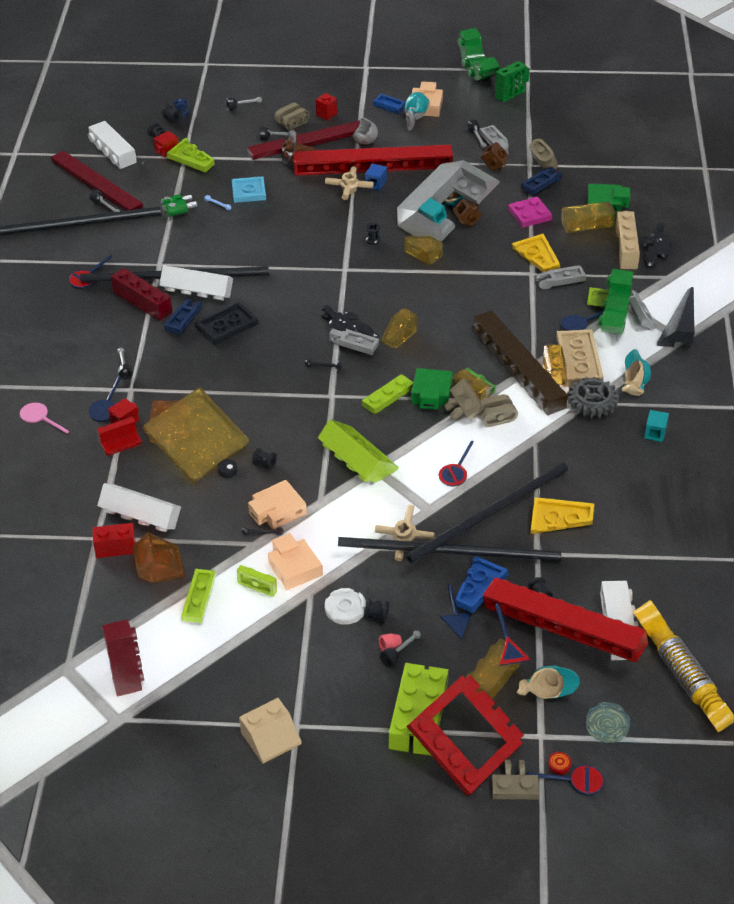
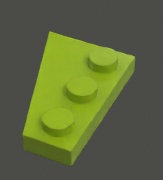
(190, 156)

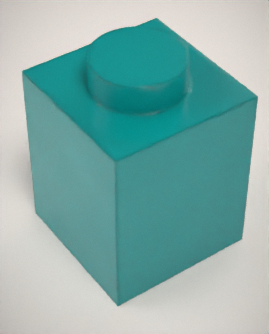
(433, 210)
(656, 425)

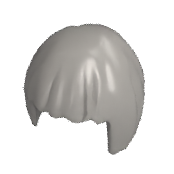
(366, 132)

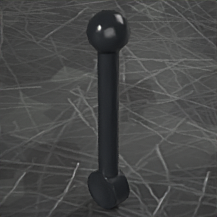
(338, 365)
(279, 531)

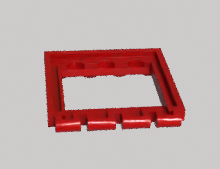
(447, 753)

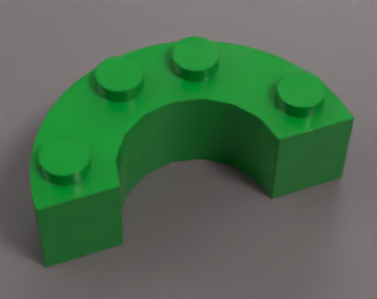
(473, 56)
(617, 304)

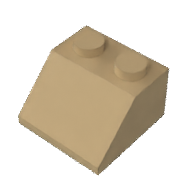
(269, 730)

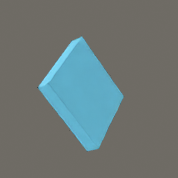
(248, 189)

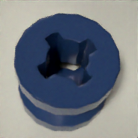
(182, 105)

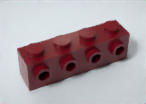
(141, 294)
(122, 657)

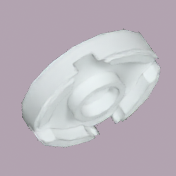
(345, 606)

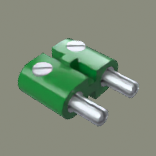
(177, 204)

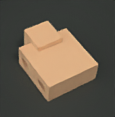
(434, 95)
(277, 505)
(293, 561)

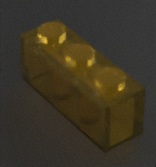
(588, 217)
(488, 672)

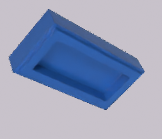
(389, 103)

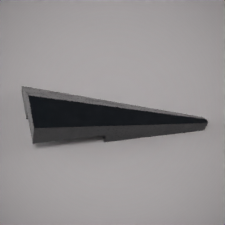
(681, 325)

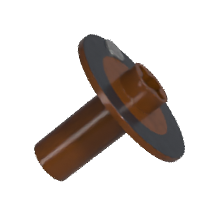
(290, 146)

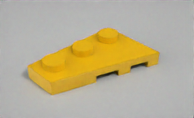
(537, 252)
(560, 514)

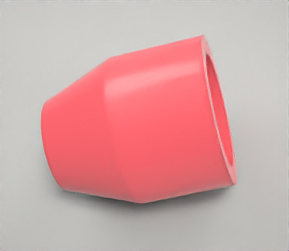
(389, 641)

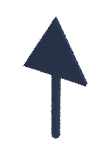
(456, 622)

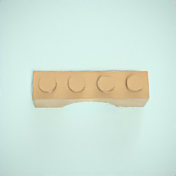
(628, 238)

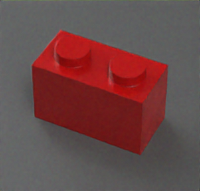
(114, 540)

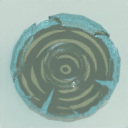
(607, 722)

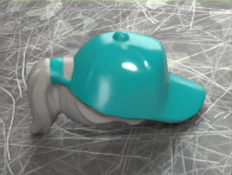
(415, 108)

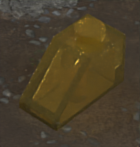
(423, 248)
(400, 328)

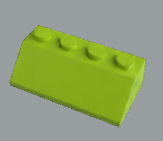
(356, 452)

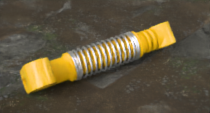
(692, 676)

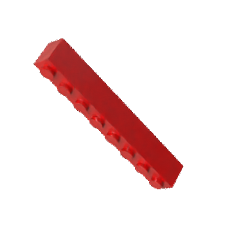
(566, 619)

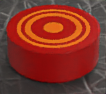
(559, 763)

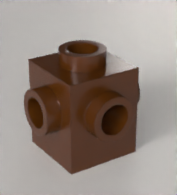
(494, 156)
(467, 212)

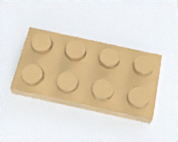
(580, 355)

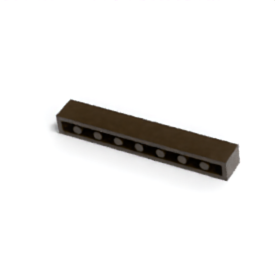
(520, 363)

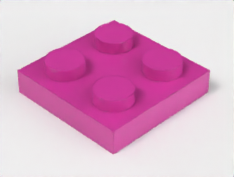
(529, 212)

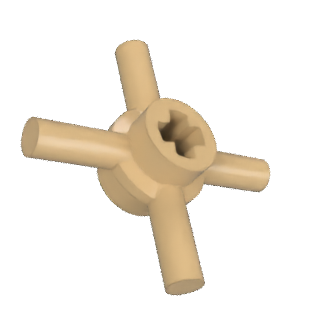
(349, 183)
(404, 531)

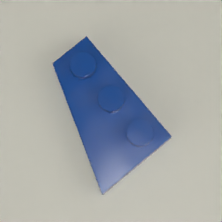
(477, 581)

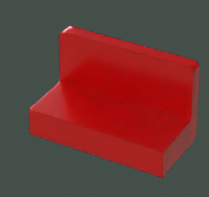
(119, 436)

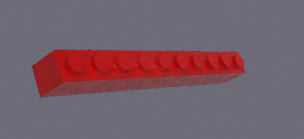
(393, 158)

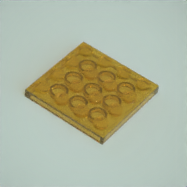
(196, 434)

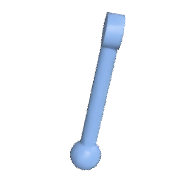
(208, 198)

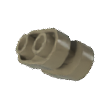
(292, 116)
(543, 154)
(498, 410)

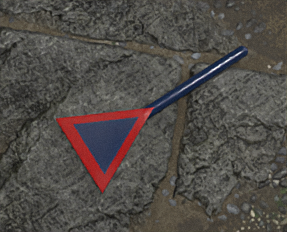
(511, 652)

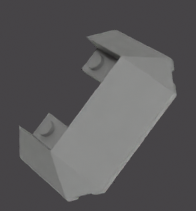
(448, 177)

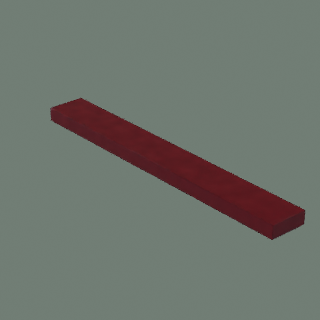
(308, 139)
(96, 181)

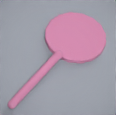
(36, 412)

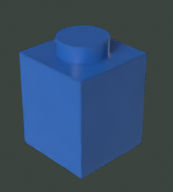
(376, 174)

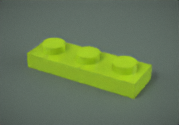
(387, 394)
(198, 596)

